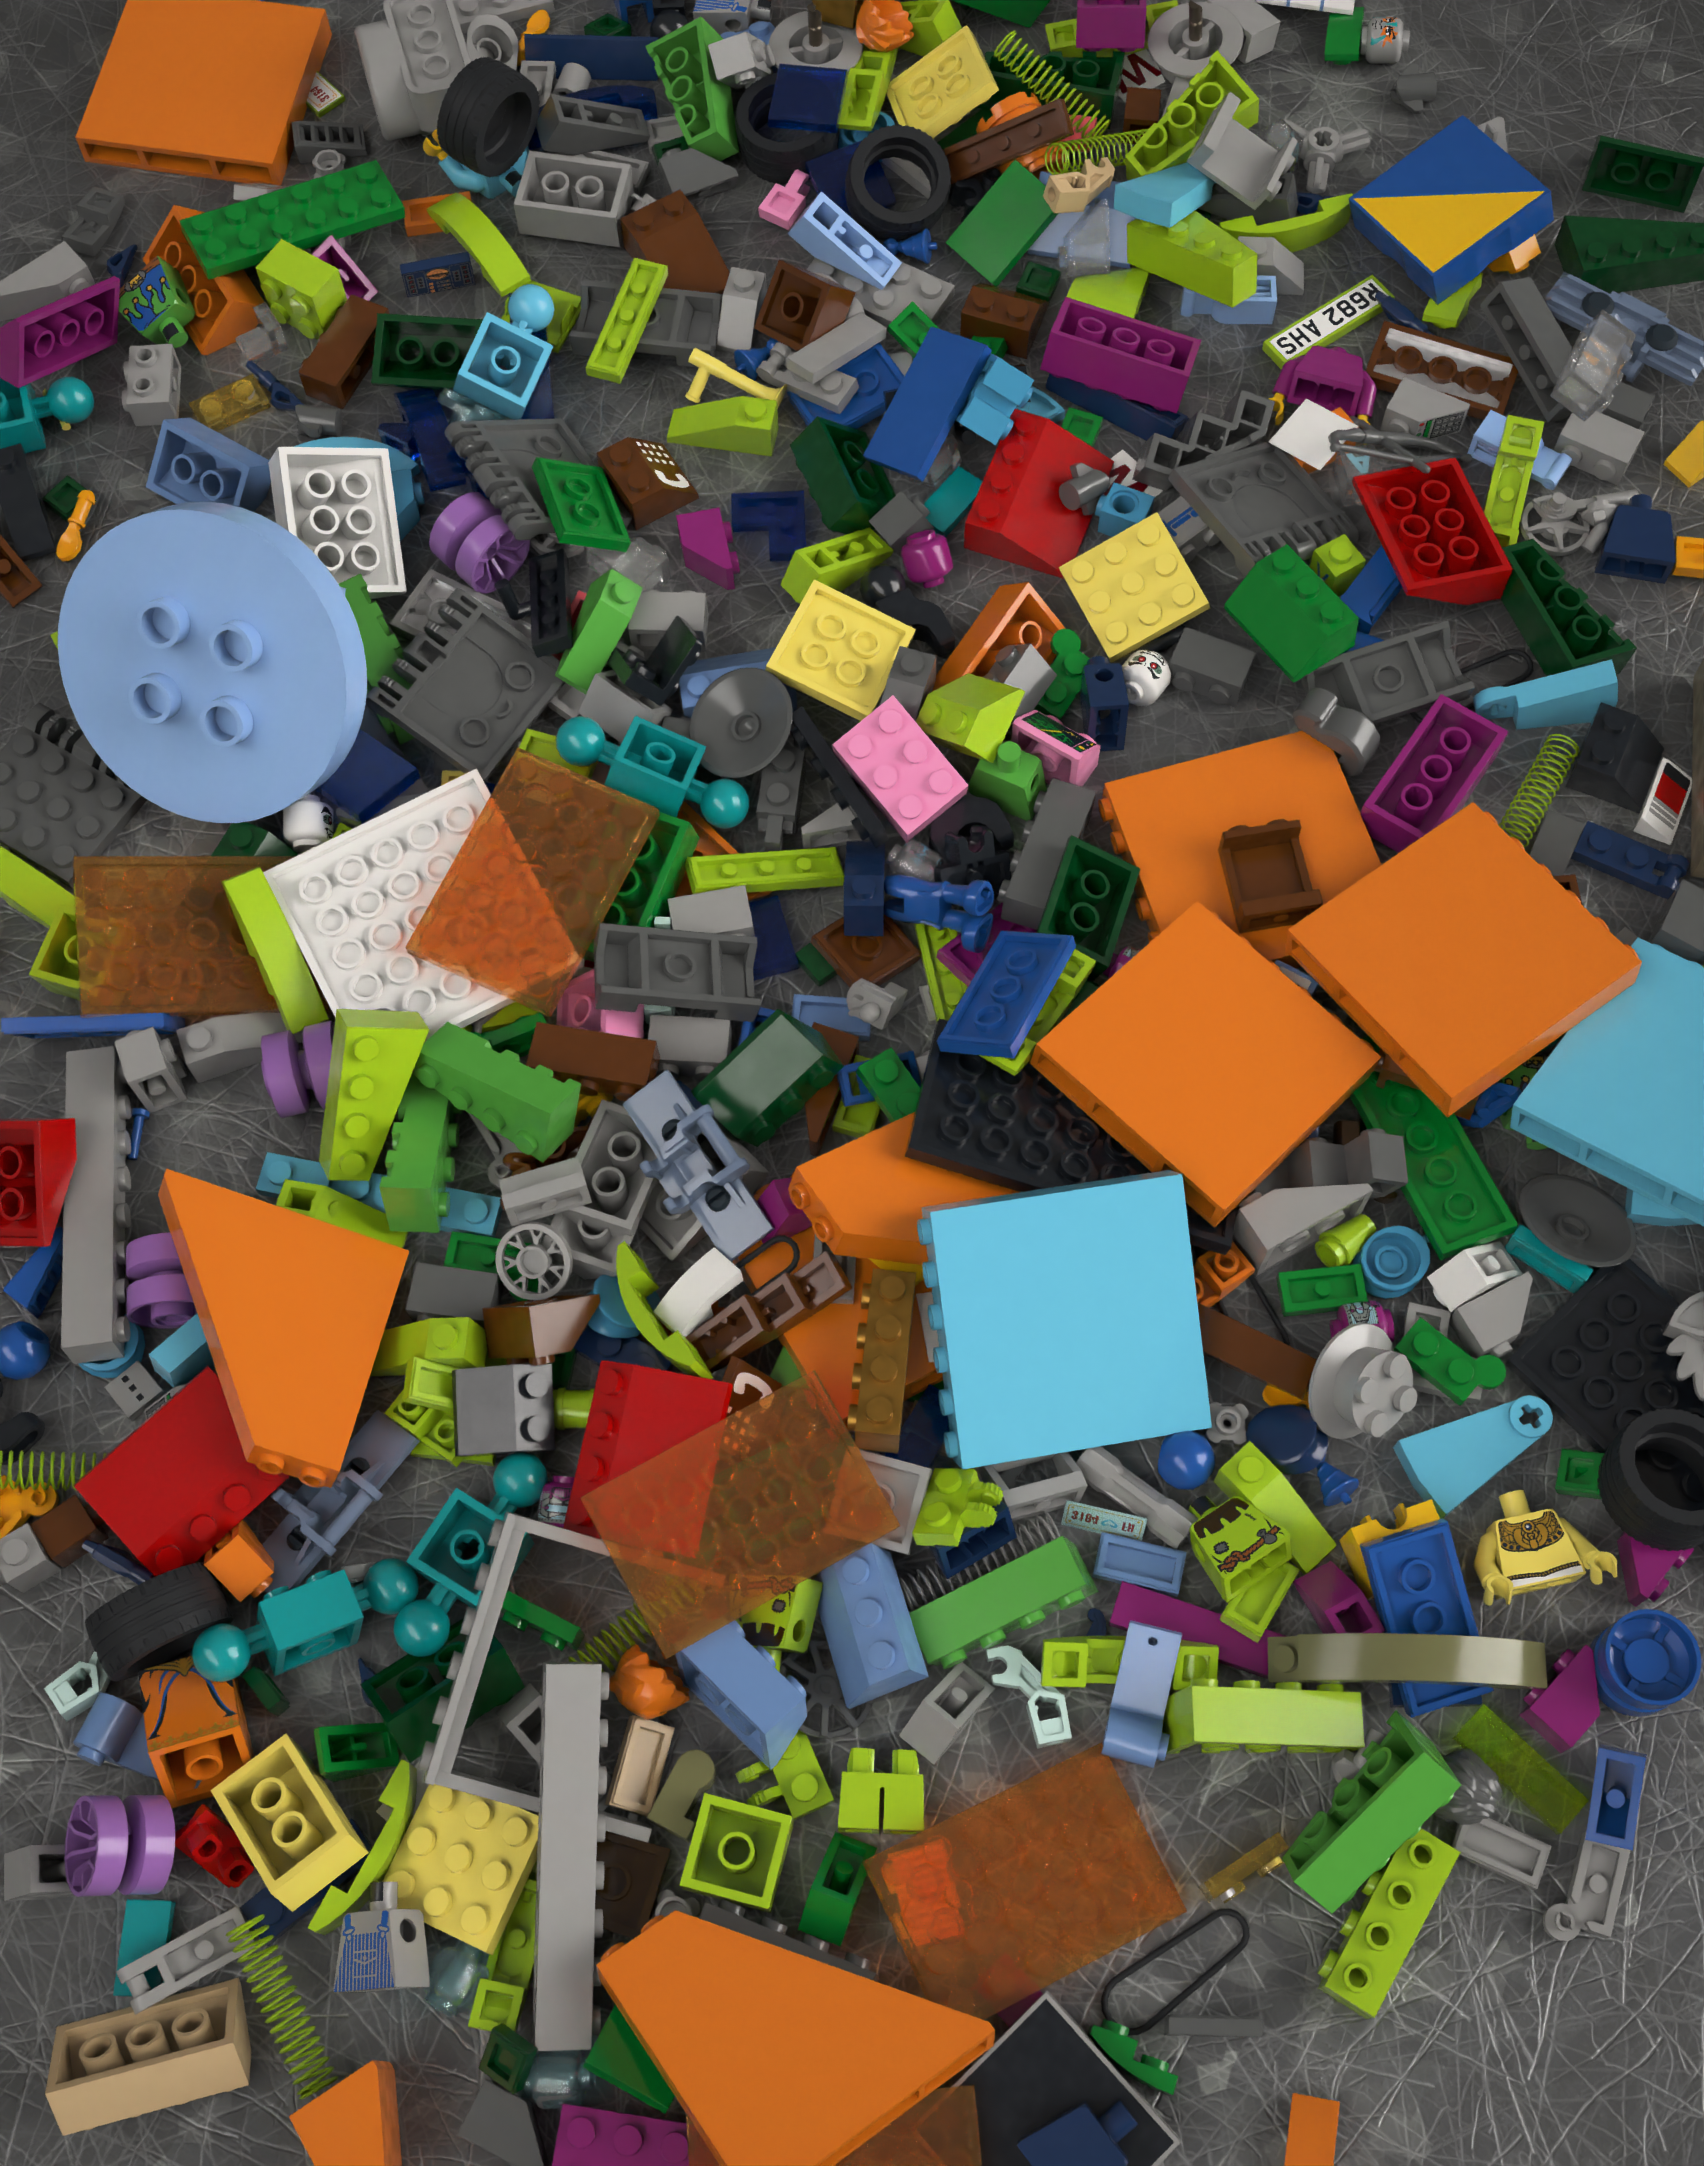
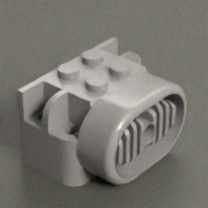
(411, 63)

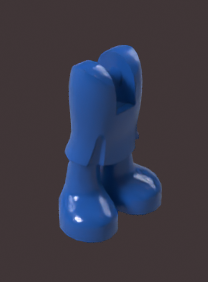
(932, 905)

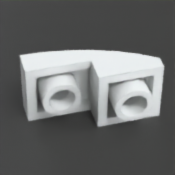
(691, 1297)

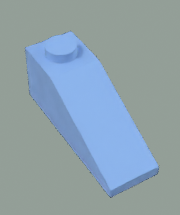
(843, 243)

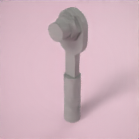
(1564, 508)

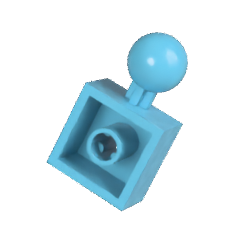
(512, 347)

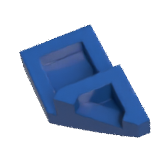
(1491, 1105)

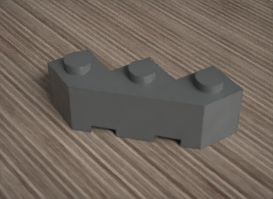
(1204, 438)
(1369, 1159)

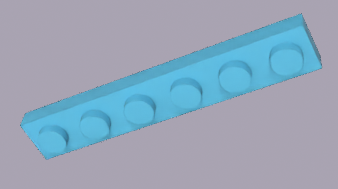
(468, 1210)

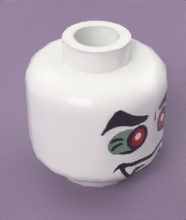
(1145, 677)
(307, 823)

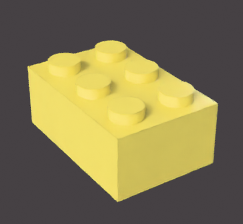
(289, 1822)

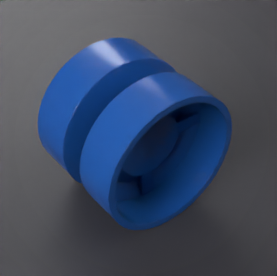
(1645, 1662)

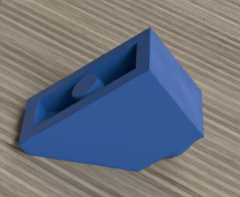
(1616, 1797)

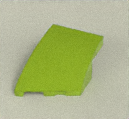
(1115, 291)

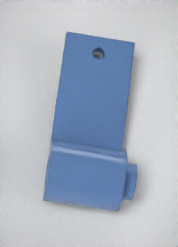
(1141, 1695)
(115, 1734)

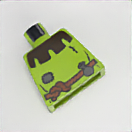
(1236, 1544)
(784, 1621)

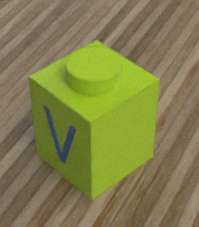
(1337, 563)

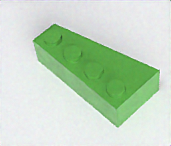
(500, 1090)

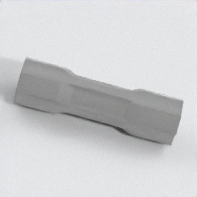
(1164, 1515)

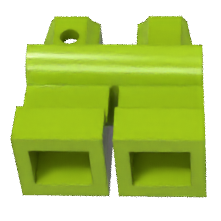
(862, 1789)

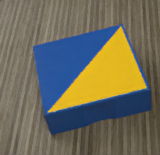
(1451, 208)

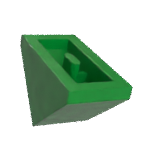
(354, 1750)

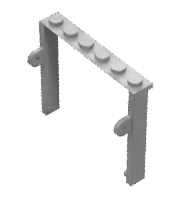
(467, 1668)

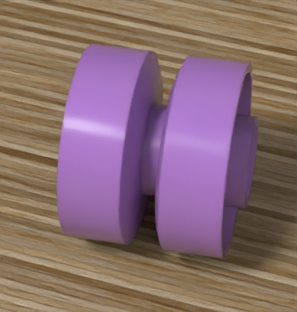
(477, 542)
(293, 1072)
(159, 1287)
(119, 1845)

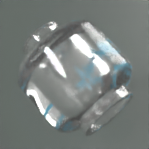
(913, 860)

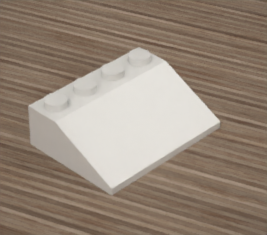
(342, 511)

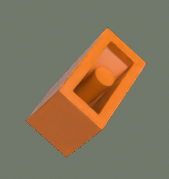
(241, 1562)

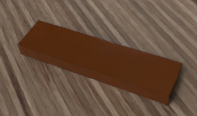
(1009, 141)

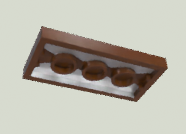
(1444, 365)

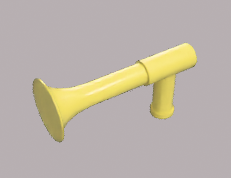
(715, 367)

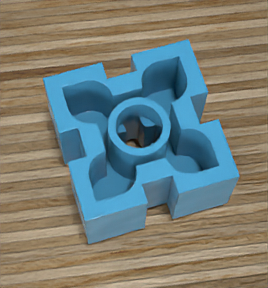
(994, 399)

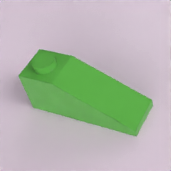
(598, 628)

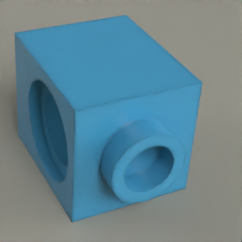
(1118, 501)

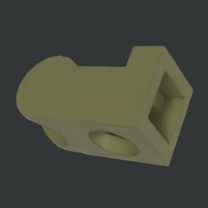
(689, 1778)

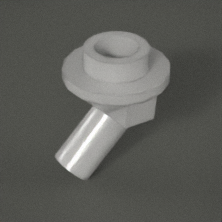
(1598, 515)
(1347, 1763)

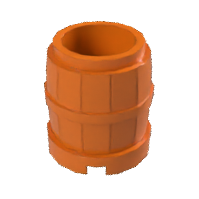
(1011, 108)

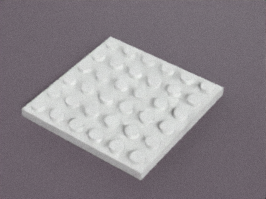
(365, 895)

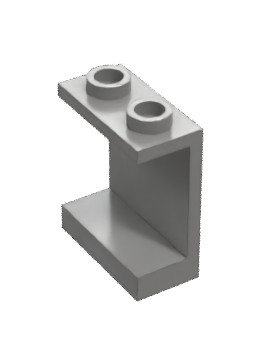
(1240, 158)

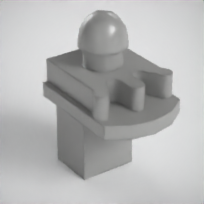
(874, 1003)

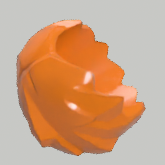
(883, 25)
(646, 1686)

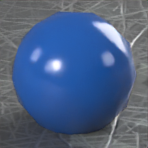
(23, 1350)
(1186, 1460)

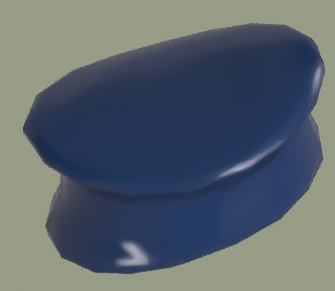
(1288, 1438)

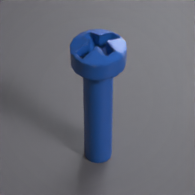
(139, 1115)

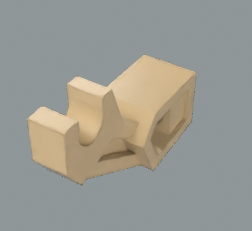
(1075, 190)

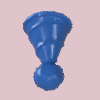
(916, 246)
(749, 360)
(1335, 1484)

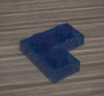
(776, 512)

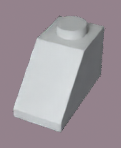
(1472, 1274)

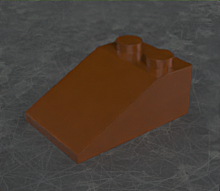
(675, 236)

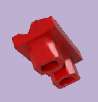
(214, 1847)

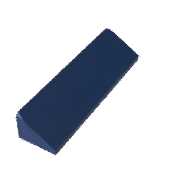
(601, 55)
(1129, 415)

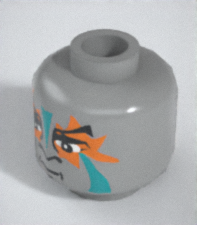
(1384, 40)

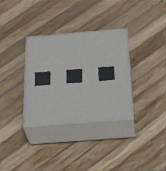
(134, 1390)

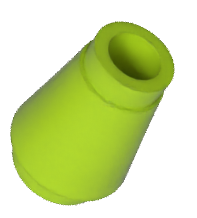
(1343, 1242)

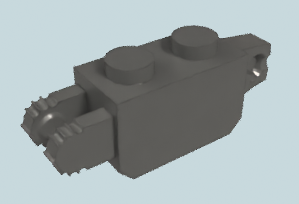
(781, 796)

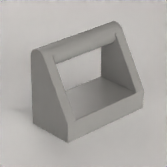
(1041, 1495)

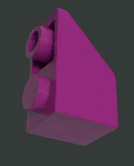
(705, 546)
(1646, 1568)
(1337, 1602)
(1568, 1703)

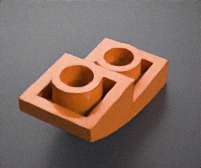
(1220, 1274)
(1312, 2131)

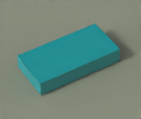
(952, 501)
(1534, 1253)
(145, 1929)

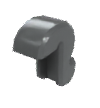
(1339, 729)

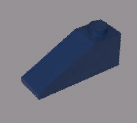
(864, 889)

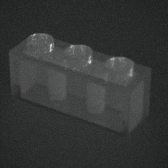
(1594, 366)

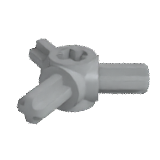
(1324, 148)

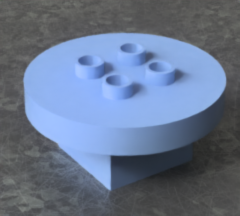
(212, 661)

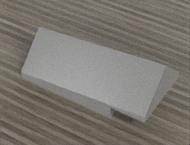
(617, 1191)

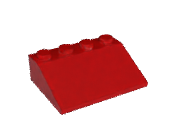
(1019, 501)
(1435, 533)
(34, 1177)
(634, 1419)
(178, 1479)

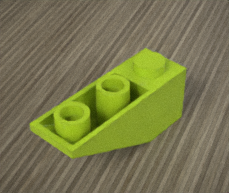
(339, 1210)

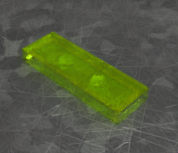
(1521, 1769)

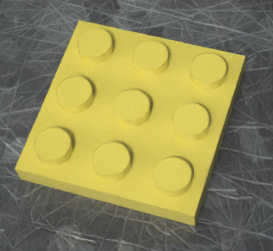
(942, 85)
(1134, 587)
(839, 651)
(465, 1864)

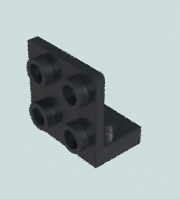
(661, 673)

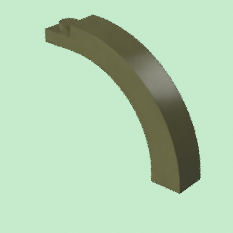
(1408, 1659)

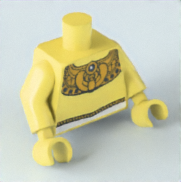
(1534, 1552)

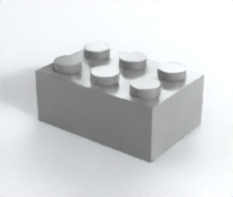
(573, 198)

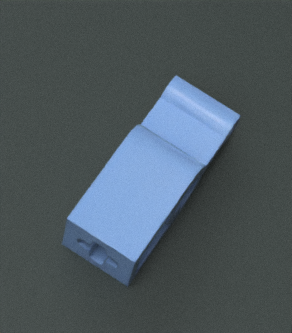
(1254, 310)
(1547, 467)

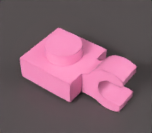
(786, 203)

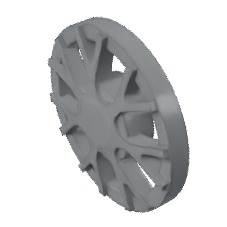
(534, 1261)

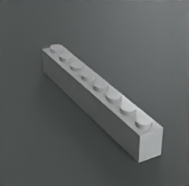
(96, 1209)
(567, 1856)

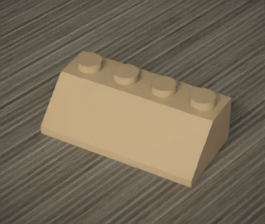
(149, 2060)

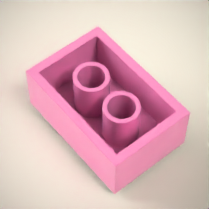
(899, 768)

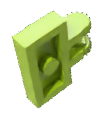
(954, 1502)
(798, 1778)

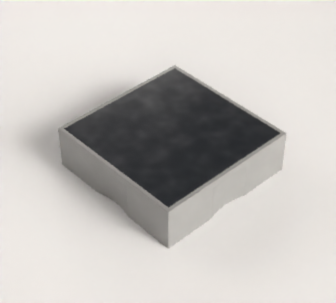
(1044, 2070)

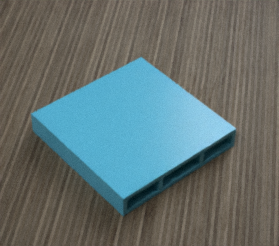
(1631, 1086)
(1065, 1318)

